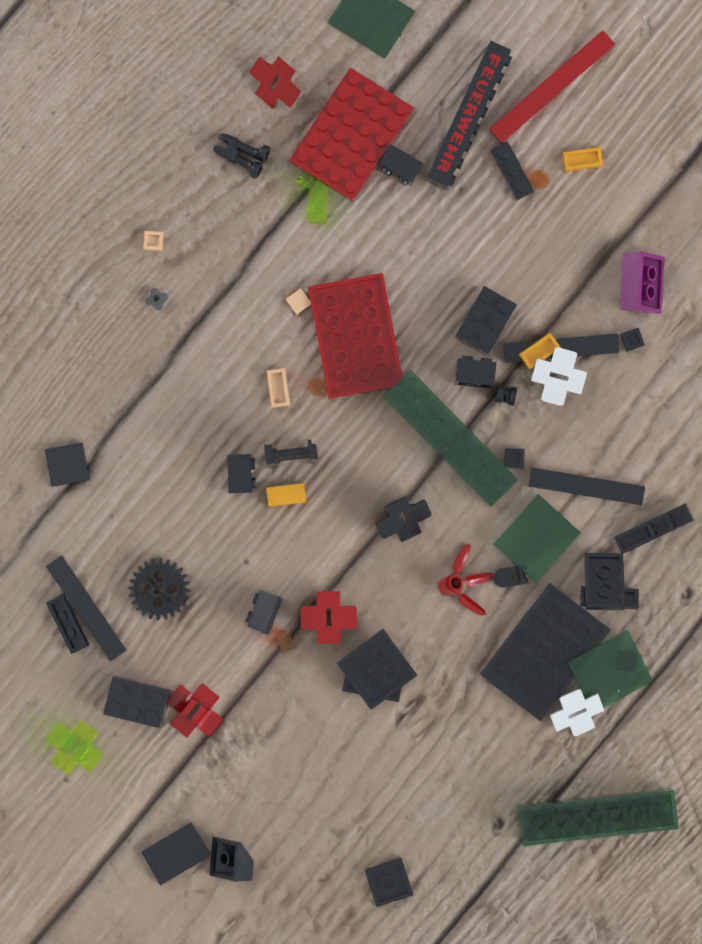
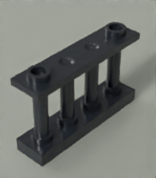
(274, 456)

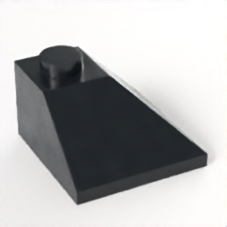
(230, 860)

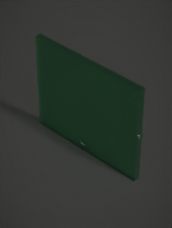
(372, 22)
(536, 538)
(610, 669)

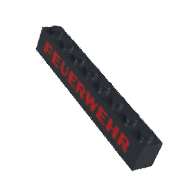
(468, 115)

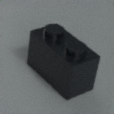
(400, 165)
(240, 474)

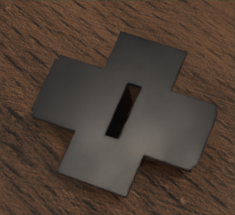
(413, 514)

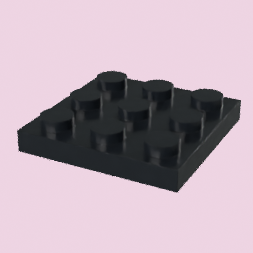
(376, 669)

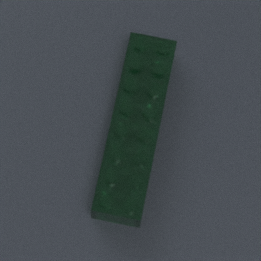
(450, 438)
(597, 816)

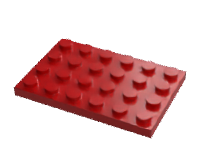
(351, 134)
(355, 335)

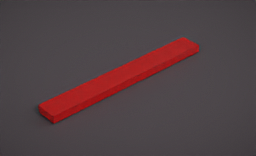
(552, 87)

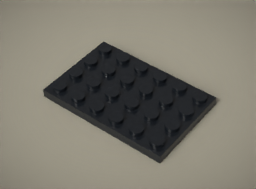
(535, 655)

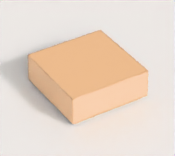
(153, 241)
(298, 301)

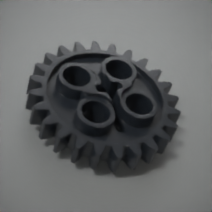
(146, 601)

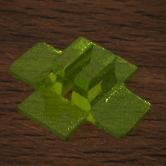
(64, 739)

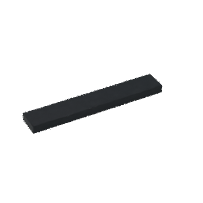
(581, 345)
(586, 486)
(86, 608)

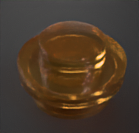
(539, 179)
(317, 386)

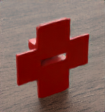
(268, 75)
(316, 617)
(204, 719)

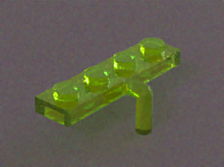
(317, 199)

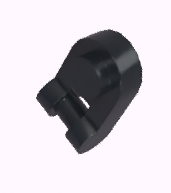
(504, 578)

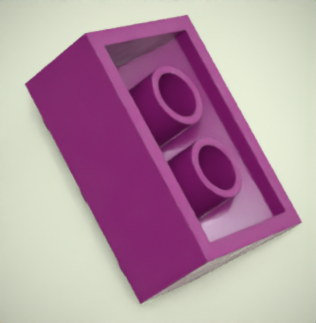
(642, 283)

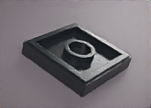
(67, 464)
(389, 882)

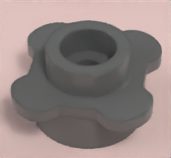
(162, 297)

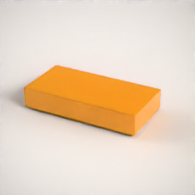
(582, 159)
(540, 350)
(286, 495)

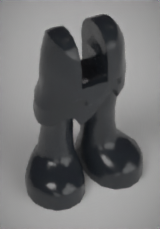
(232, 156)

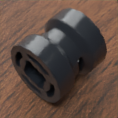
(510, 395)

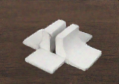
(562, 365)
(575, 714)

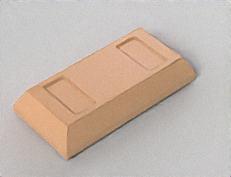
(278, 388)

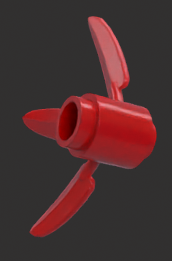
(453, 583)

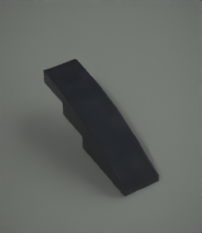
(654, 528)

